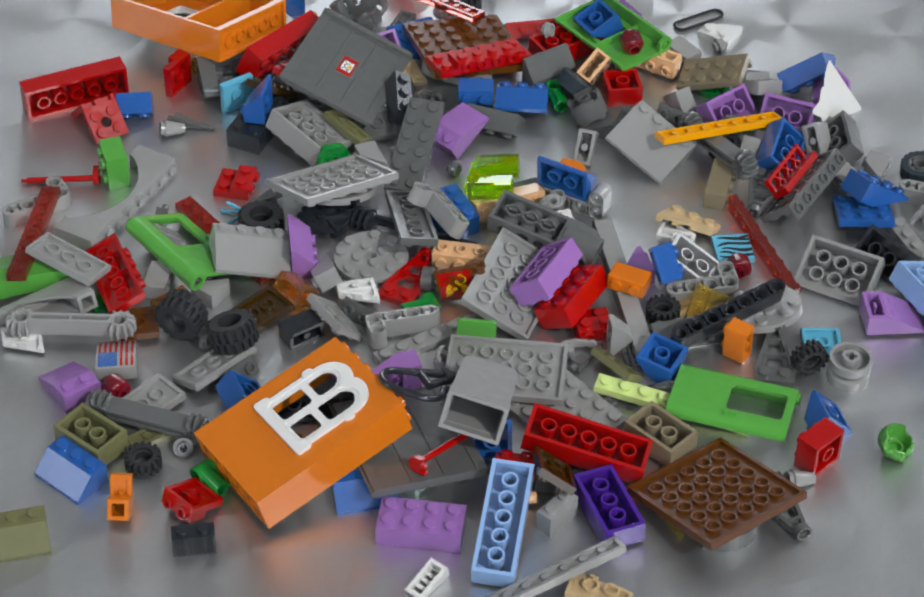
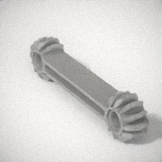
(115, 325)

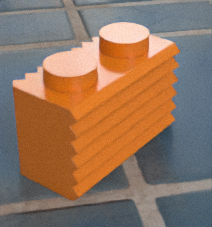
(629, 279)
(737, 340)

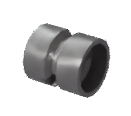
(427, 280)

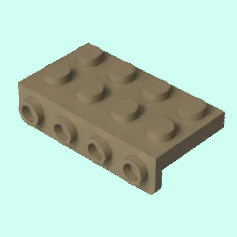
(714, 72)

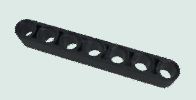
(769, 292)

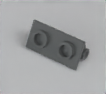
(670, 114)
(355, 311)
(246, 367)

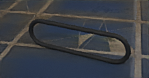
(682, 29)

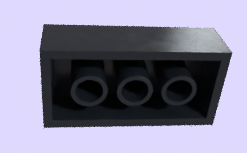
(252, 136)

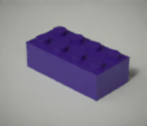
(609, 505)

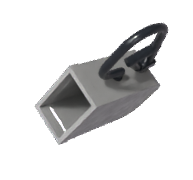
(476, 400)

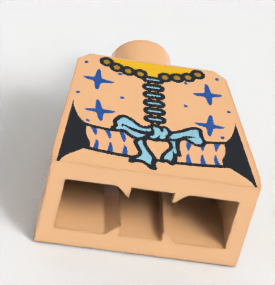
(593, 67)

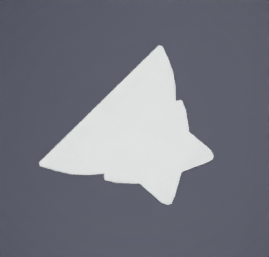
(835, 96)

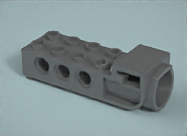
(543, 226)

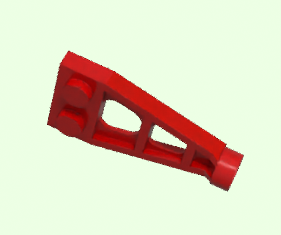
(397, 294)

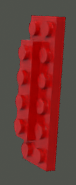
(477, 58)
(123, 283)

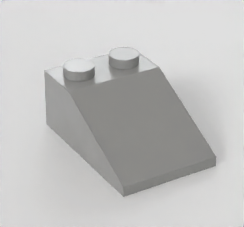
(695, 260)

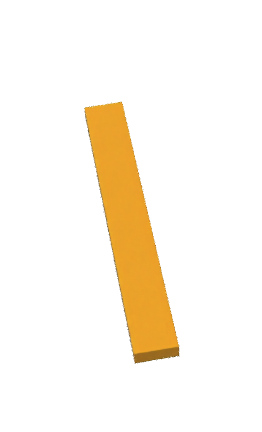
(716, 128)

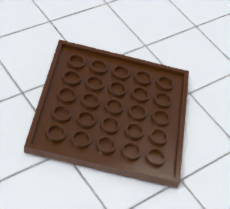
(455, 34)
(716, 493)

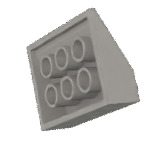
(304, 129)
(636, 141)
(249, 250)
(838, 270)

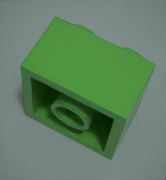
(113, 163)

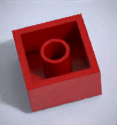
(621, 87)
(818, 446)

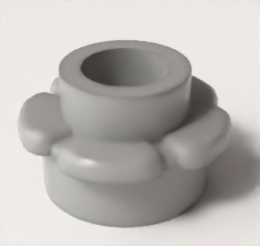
(548, 29)
(719, 45)

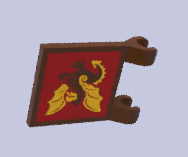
(455, 281)

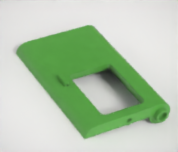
(654, 40)
(185, 261)
(703, 396)

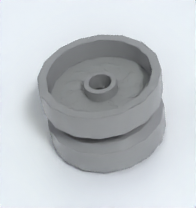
(849, 366)

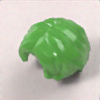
(895, 442)

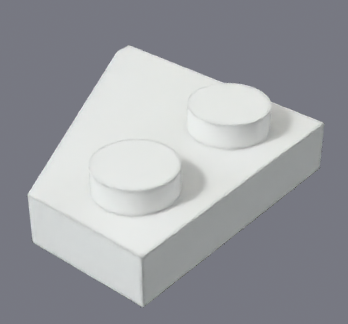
(726, 32)
(668, 231)
(359, 290)
(33, 343)

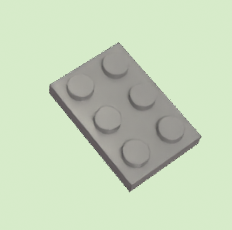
(335, 317)
(157, 393)

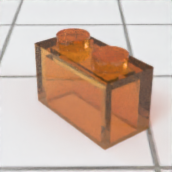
(294, 288)

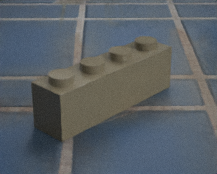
(719, 185)

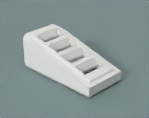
(431, 565)

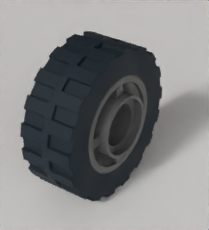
(572, 81)
(913, 166)

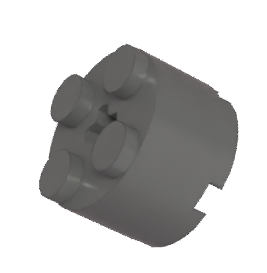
(587, 106)

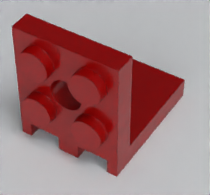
(98, 109)

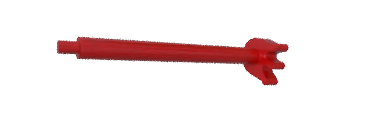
(95, 177)
(417, 462)

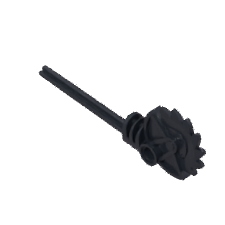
(339, 219)

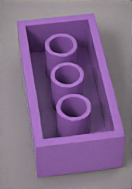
(546, 272)
(421, 524)

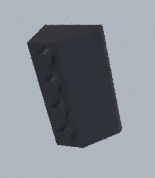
(305, 400)

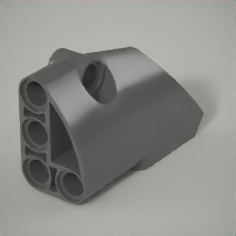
(362, 12)
(211, 76)

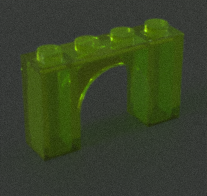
(491, 176)

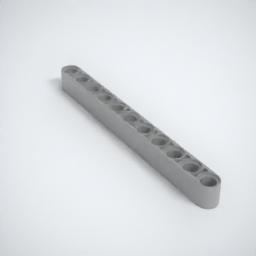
(627, 305)

